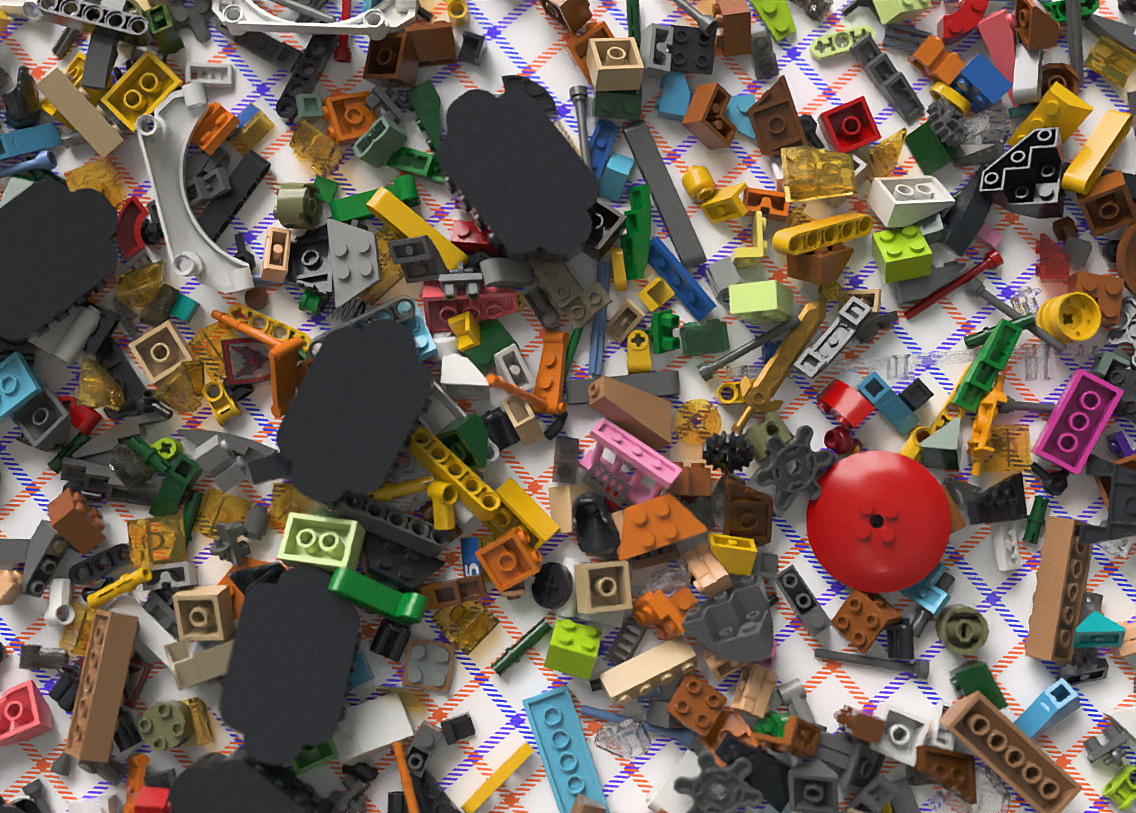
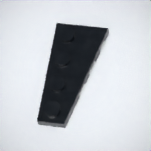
(999, 503)
(767, 773)
(430, 795)

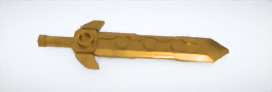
(778, 367)

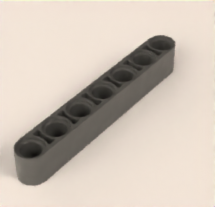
(664, 194)

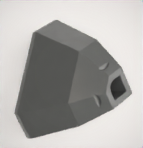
(735, 622)

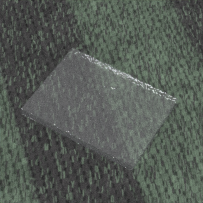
(982, 595)

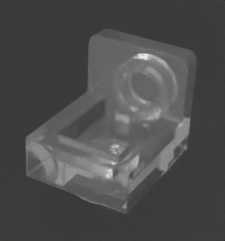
(1025, 300)
(941, 796)

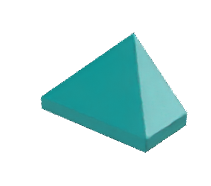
(1098, 632)

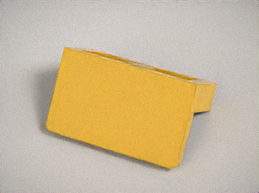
(725, 204)

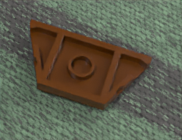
(776, 120)
(747, 513)

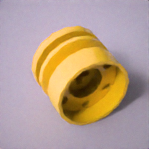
(1069, 317)

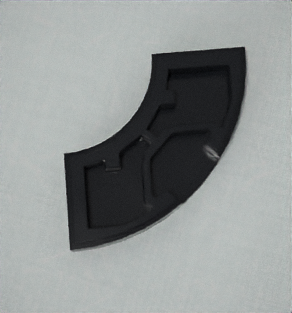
(537, 91)

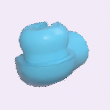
(1022, 110)

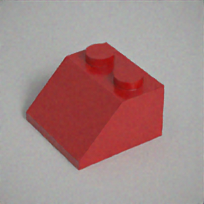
(849, 126)

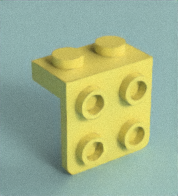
(747, 257)

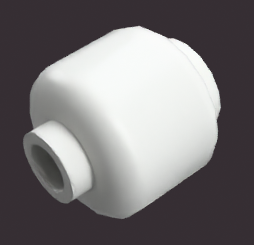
(446, 345)

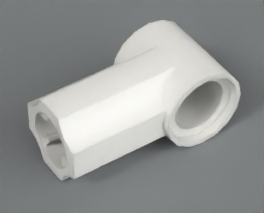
(21, 8)
(60, 599)

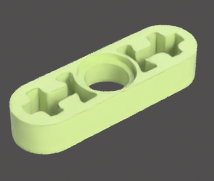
(824, 41)

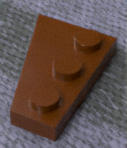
(950, 770)

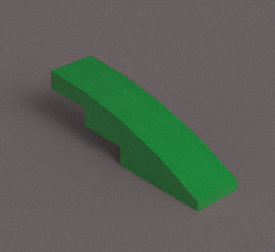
(417, 164)
(638, 228)
(986, 365)

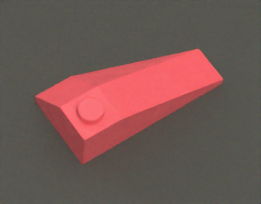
(1001, 42)
(492, 304)
(23, 714)

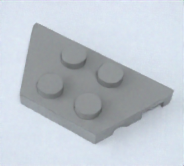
(352, 260)

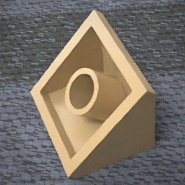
(561, 502)

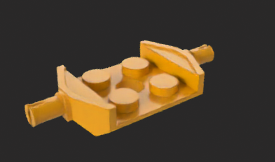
(981, 425)

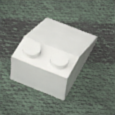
(907, 199)
(372, 728)

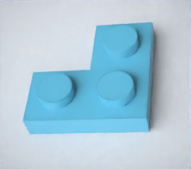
(928, 595)

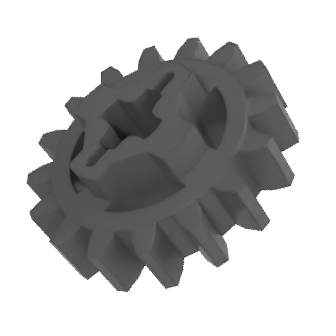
(947, 123)

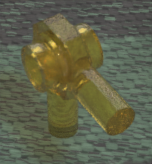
(831, 292)

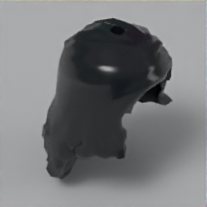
(22, 102)
(595, 533)

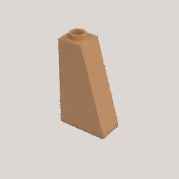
(634, 411)

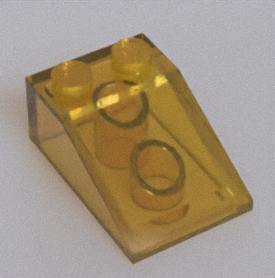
(816, 173)

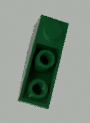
(428, 107)
(176, 486)

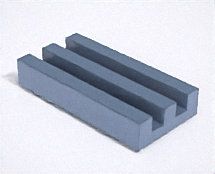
(907, 30)

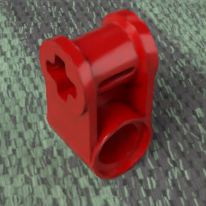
(82, 418)

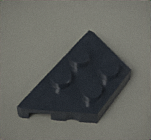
(311, 262)
(125, 375)
(397, 563)
(251, 577)

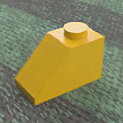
(733, 552)

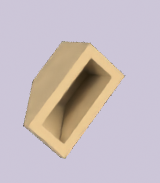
(523, 419)

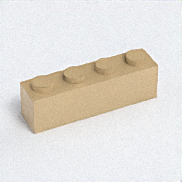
(79, 112)
(648, 671)

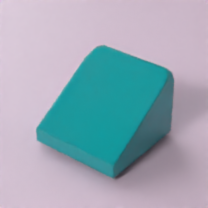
(184, 308)

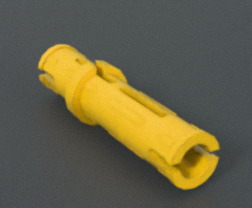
(400, 489)
(127, 583)

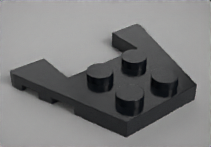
(1122, 503)

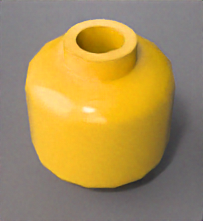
(698, 182)

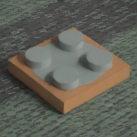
(428, 664)

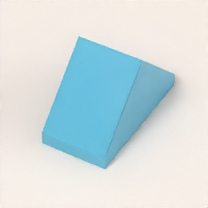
(615, 176)

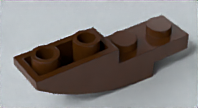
(452, 591)

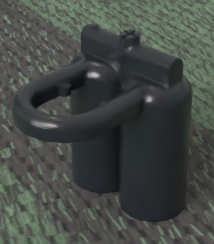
(500, 428)
(390, 639)
(900, 640)
(66, 687)
(127, 732)

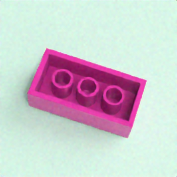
(1077, 421)

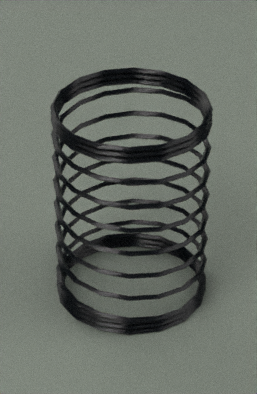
(326, 302)

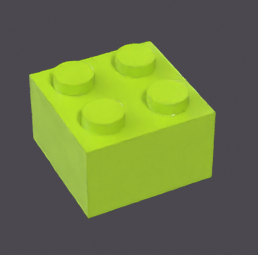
(901, 254)
(573, 648)

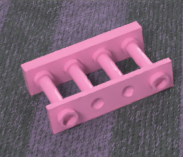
(635, 453)

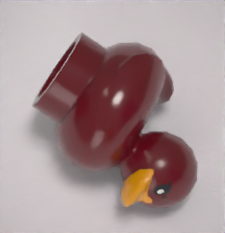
(841, 441)

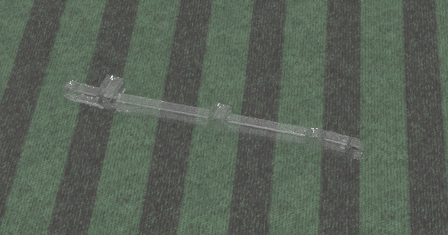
(1038, 362)

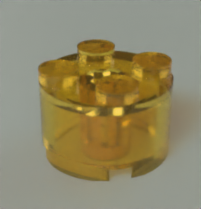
(690, 410)

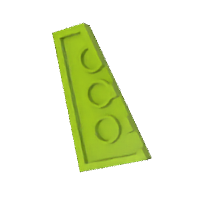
(776, 17)

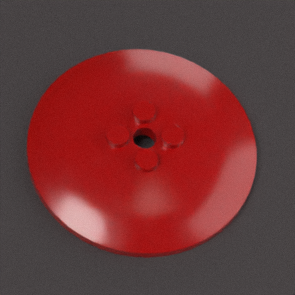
(913, 528)

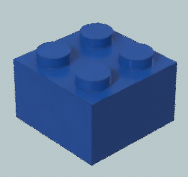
(980, 84)

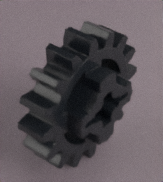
(727, 452)

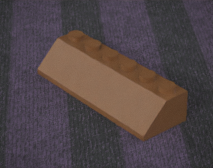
(1058, 591)
(102, 686)
(1010, 754)

